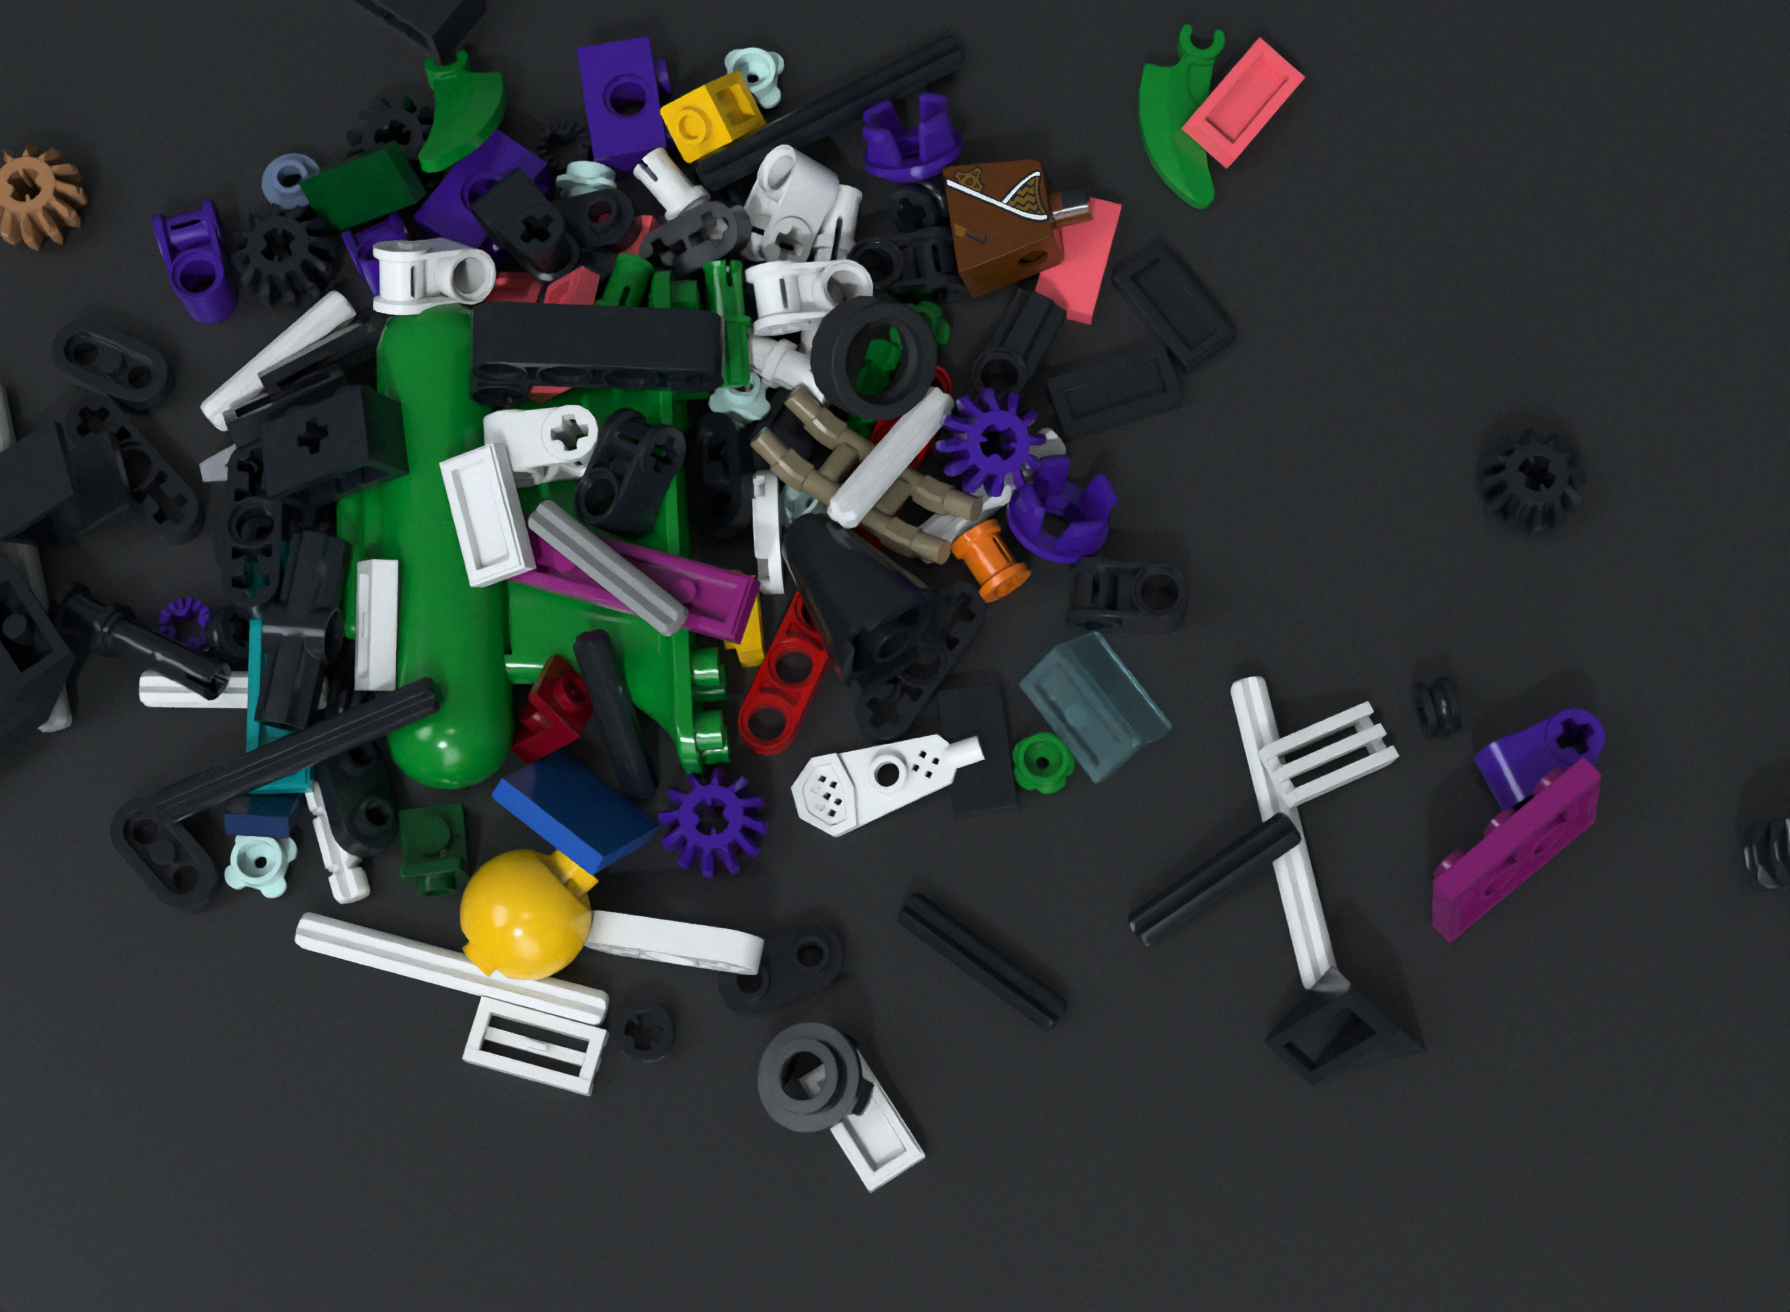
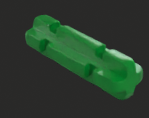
(881, 363)

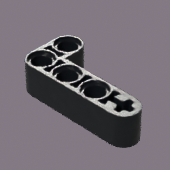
(591, 348)

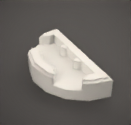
(768, 532)

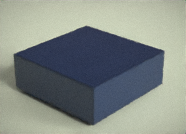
(263, 814)

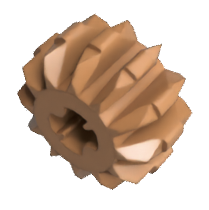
(56, 199)

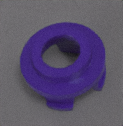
(911, 152)
(1051, 494)

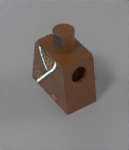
(1008, 221)

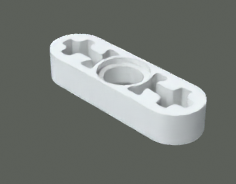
(675, 942)

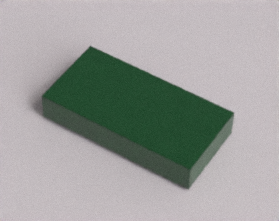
(362, 187)

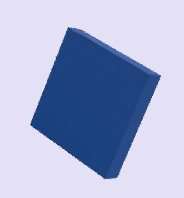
(575, 811)

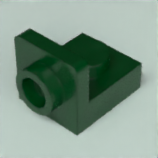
(434, 849)

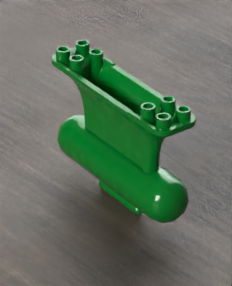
(503, 634)

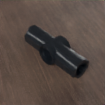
(1014, 350)
(303, 631)

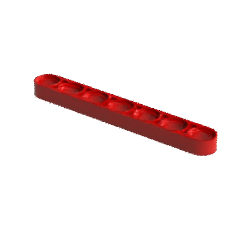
(801, 637)

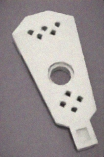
(858, 783)

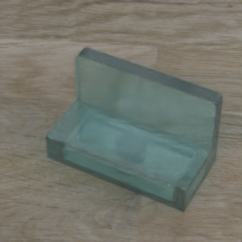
(1094, 704)

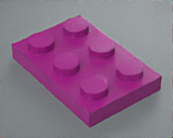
(1514, 848)

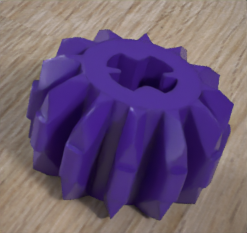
(990, 416)
(689, 831)

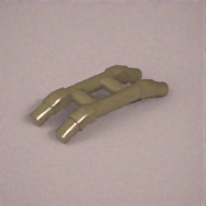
(852, 448)

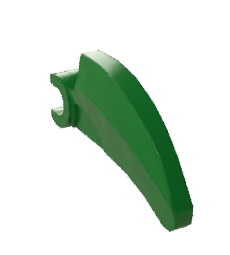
(1165, 104)
(465, 112)

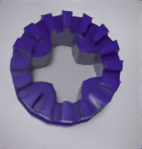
(185, 611)

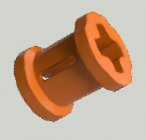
(990, 560)

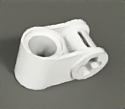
(788, 205)
(423, 276)
(795, 294)
(540, 442)

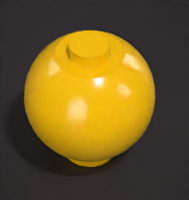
(526, 914)

